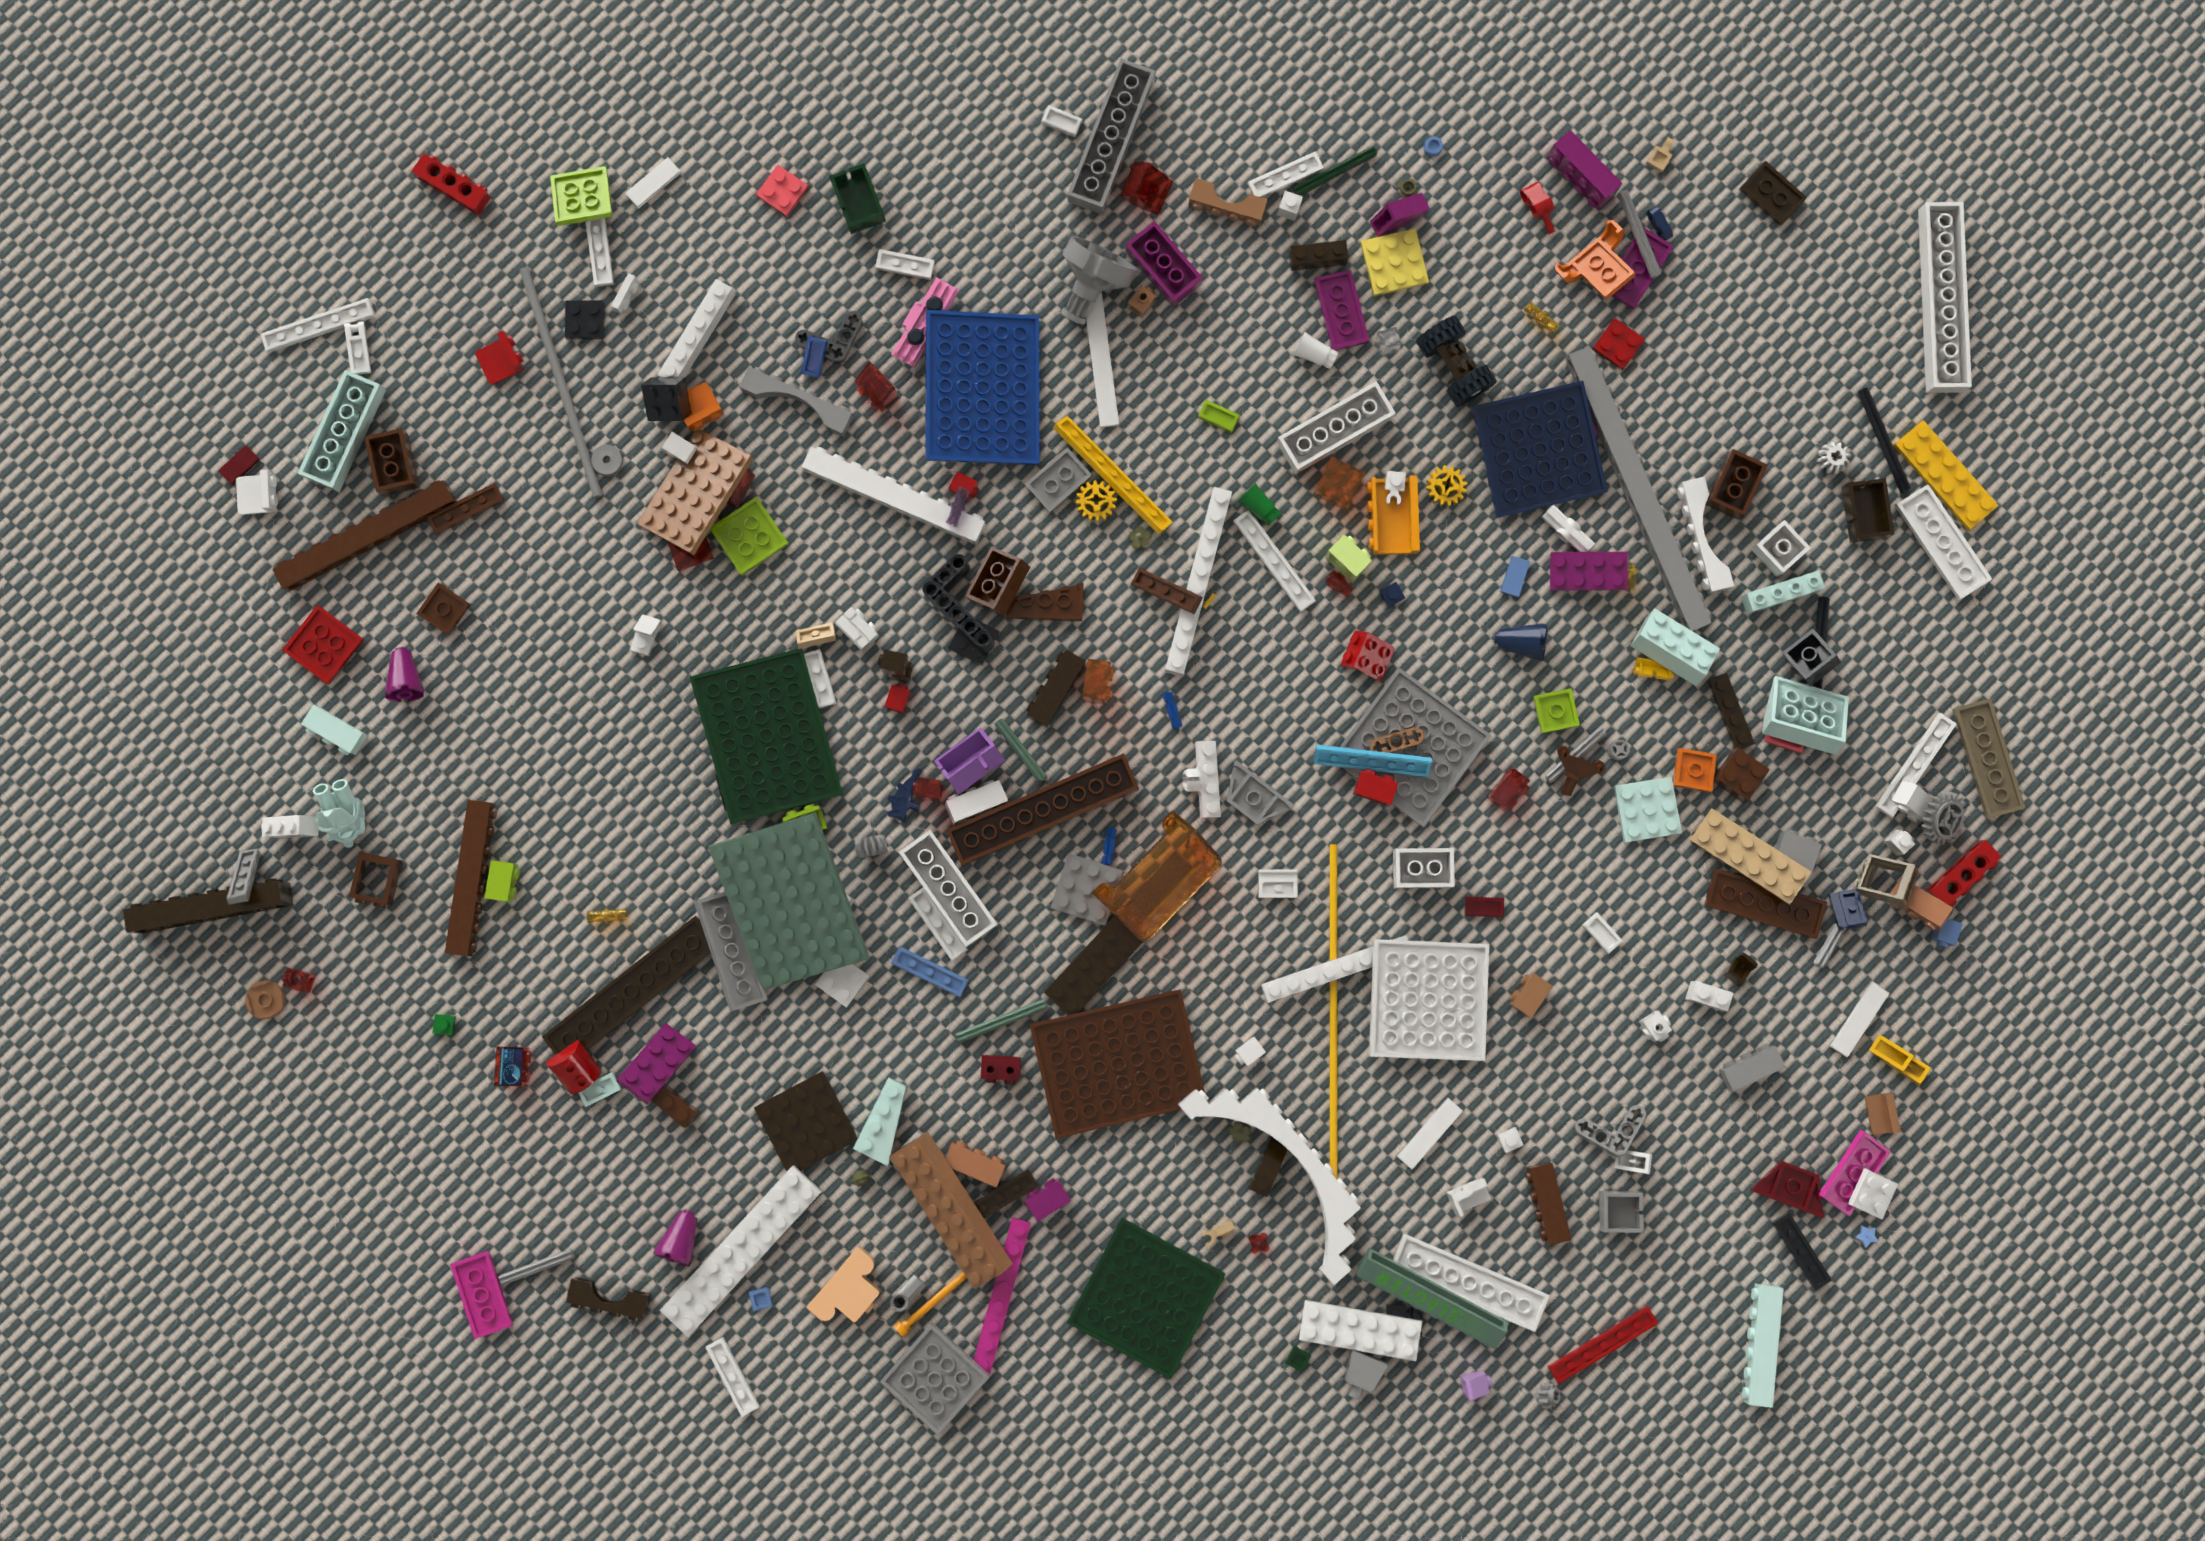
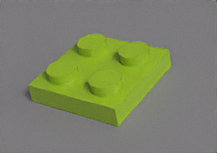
(1556, 710)

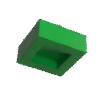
(444, 1024)

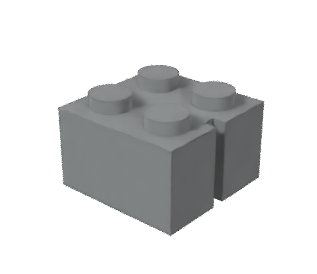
(1618, 1212)

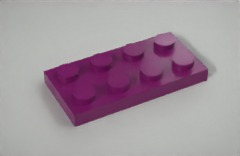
(1634, 290)
(1341, 310)
(1589, 571)
(656, 1063)

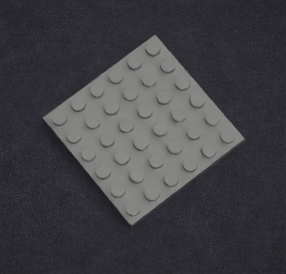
(1448, 740)

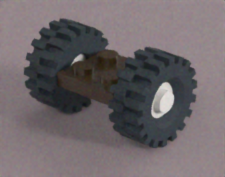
(1444, 339)

